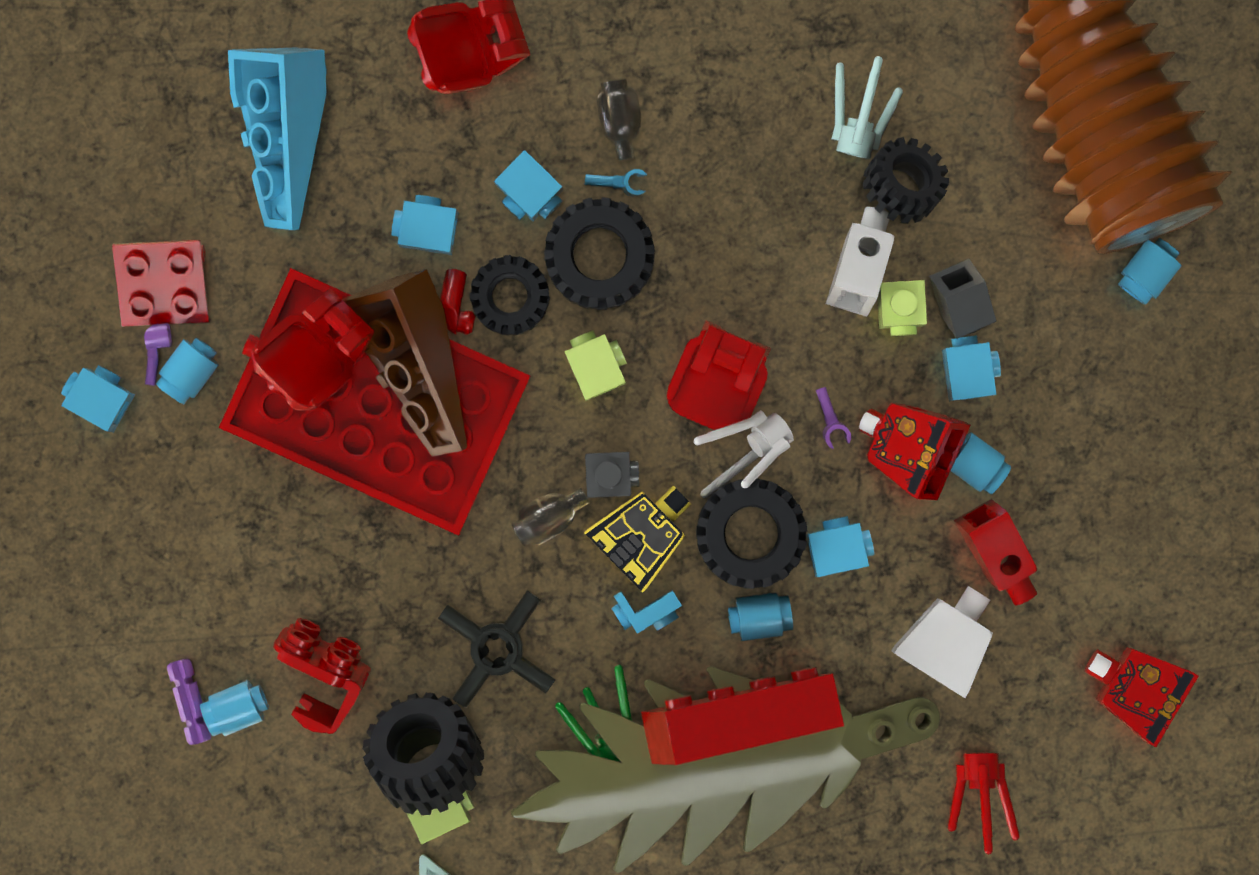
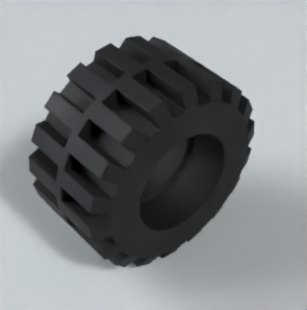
(588, 216)
(764, 570)
(440, 776)

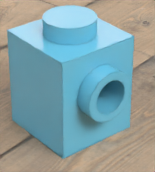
(529, 188)
(426, 225)
(970, 369)
(97, 397)
(839, 547)

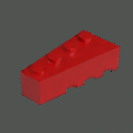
(742, 718)

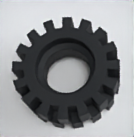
(915, 163)
(509, 268)

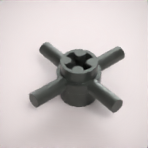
(479, 651)

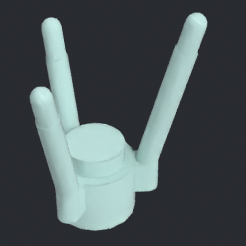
(857, 137)

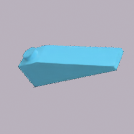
(282, 111)

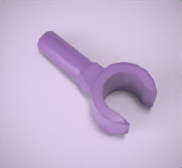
(155, 337)
(830, 418)

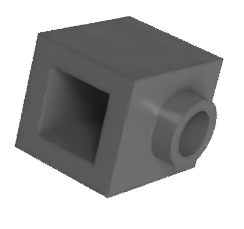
(963, 298)
(610, 474)

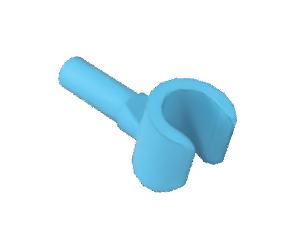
(616, 181)

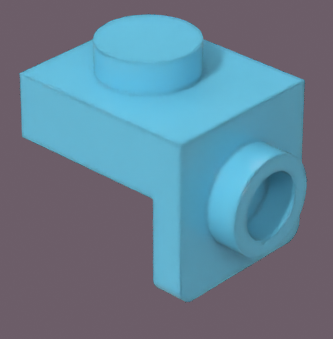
(659, 612)

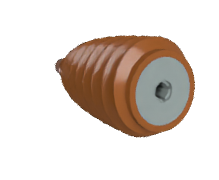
(1115, 123)

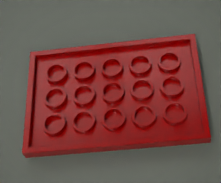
(361, 429)

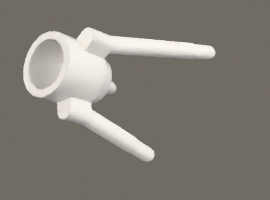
(768, 440)

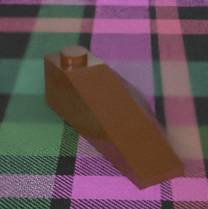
(414, 356)

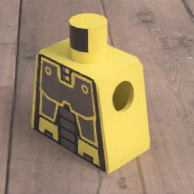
(641, 535)

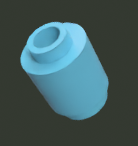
(1150, 270)
(187, 370)
(980, 465)
(761, 616)
(234, 708)

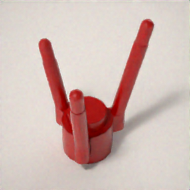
(982, 771)

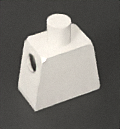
(857, 275)
(948, 641)

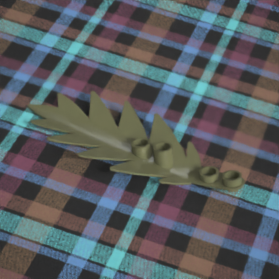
(778, 776)

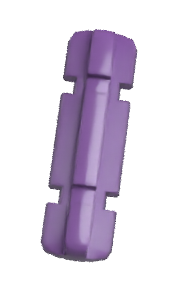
(188, 701)

